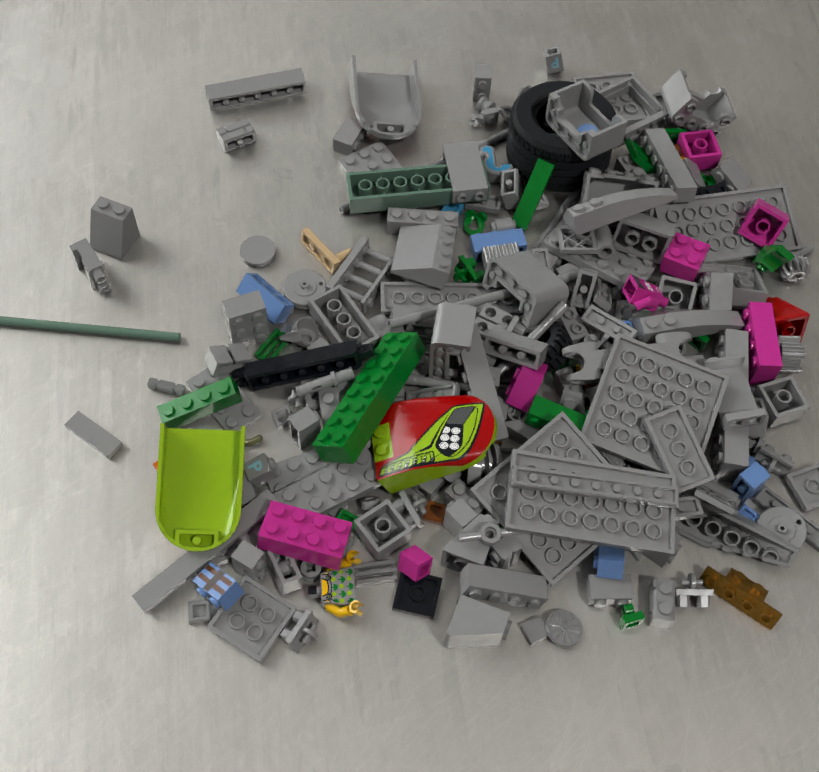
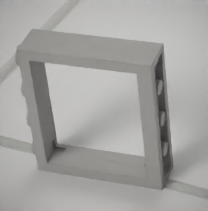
(657, 111)

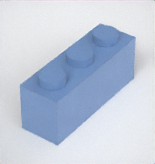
(496, 238)
(276, 304)

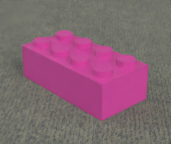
(763, 342)
(304, 535)

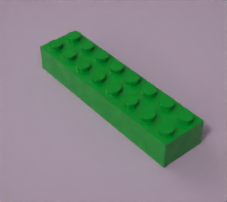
(369, 398)

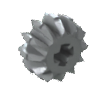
(796, 269)

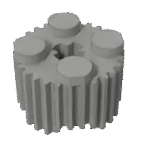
(791, 353)

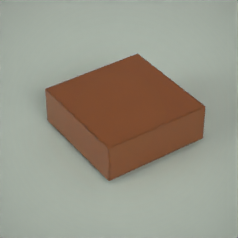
(435, 513)

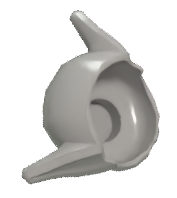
(302, 332)

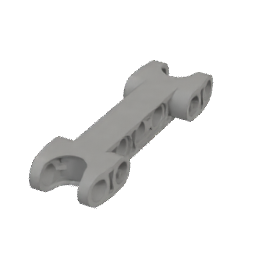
(594, 360)

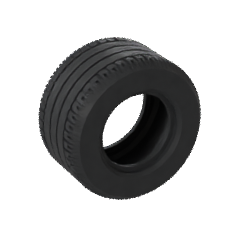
(529, 139)

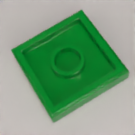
(639, 156)

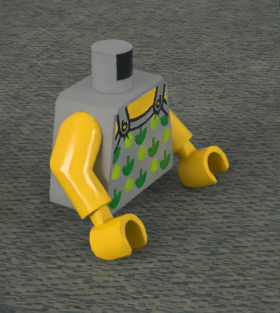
(338, 589)

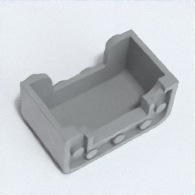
(573, 107)
(695, 110)
(604, 183)
(529, 282)
(450, 336)

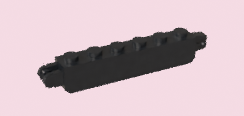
(302, 365)

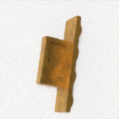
(742, 594)

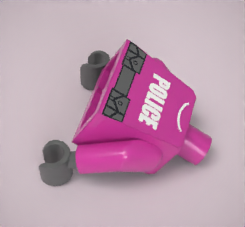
(640, 295)

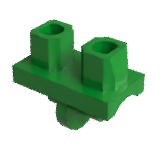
(465, 271)

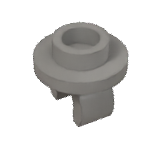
(756, 443)

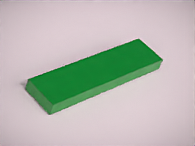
(533, 193)

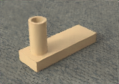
(321, 252)

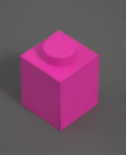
(415, 563)

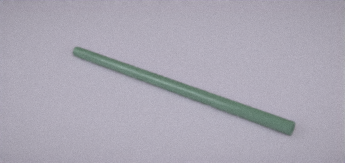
(90, 329)

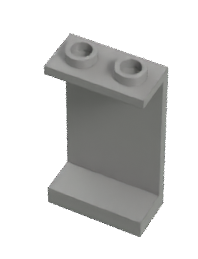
(465, 171)
(738, 403)

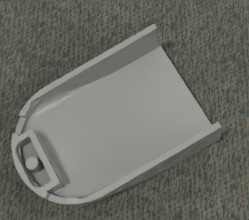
(386, 102)

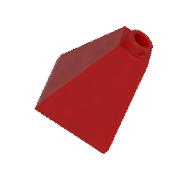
(788, 318)

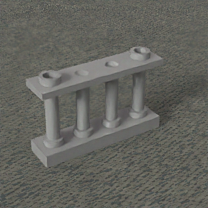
(354, 261)

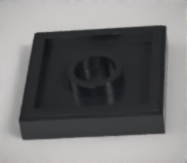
(417, 597)

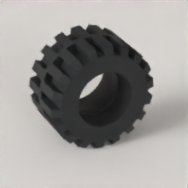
(556, 340)

